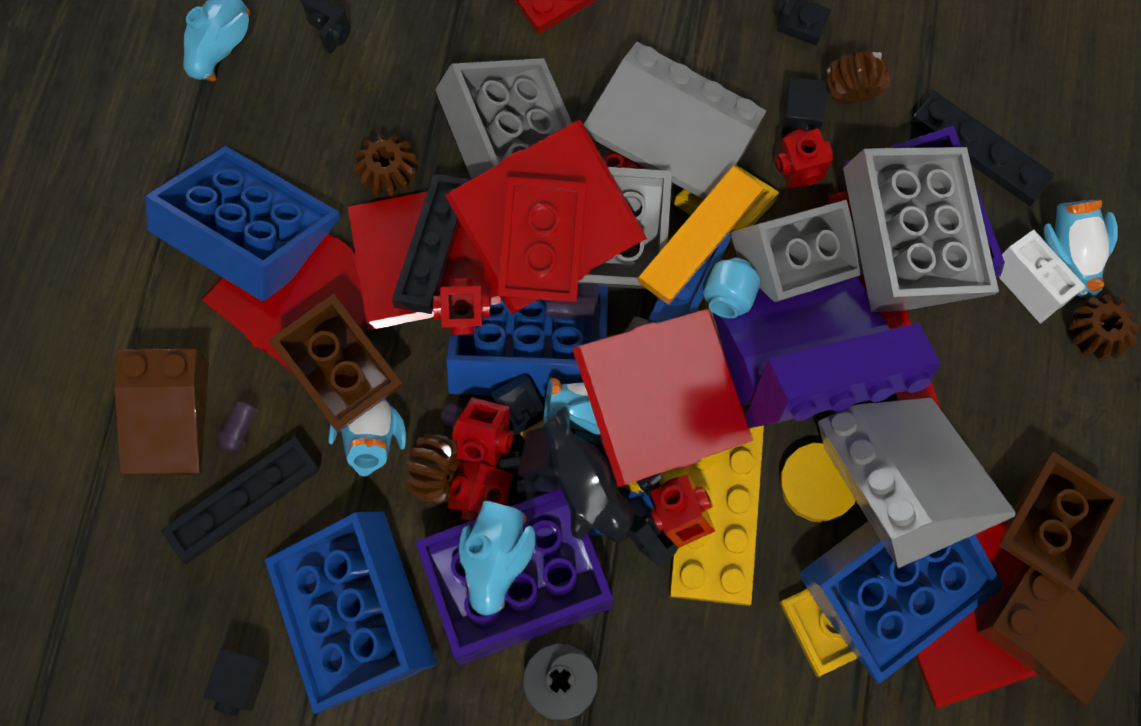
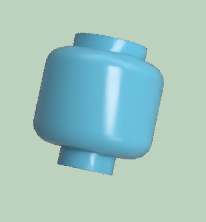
(731, 288)

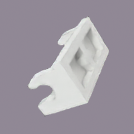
(1038, 276)

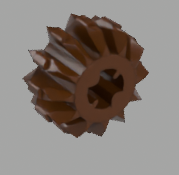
(858, 77)
(385, 151)
(1118, 325)
(431, 468)

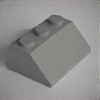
(801, 250)

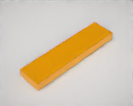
(700, 235)

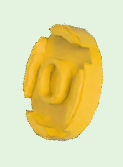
(814, 485)

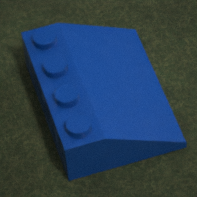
(240, 221)
(519, 345)
(349, 610)
(895, 611)

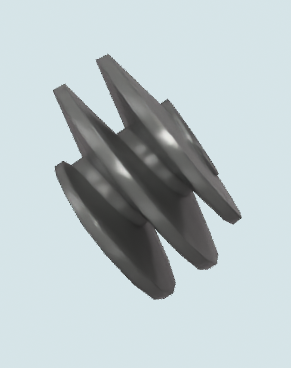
(538, 682)

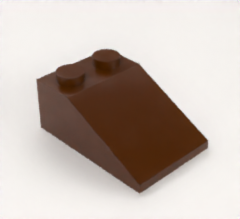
(335, 363)
(161, 410)
(1060, 521)
(1054, 633)

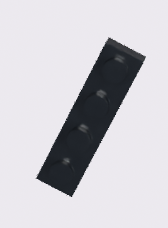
(986, 149)
(429, 248)
(240, 500)

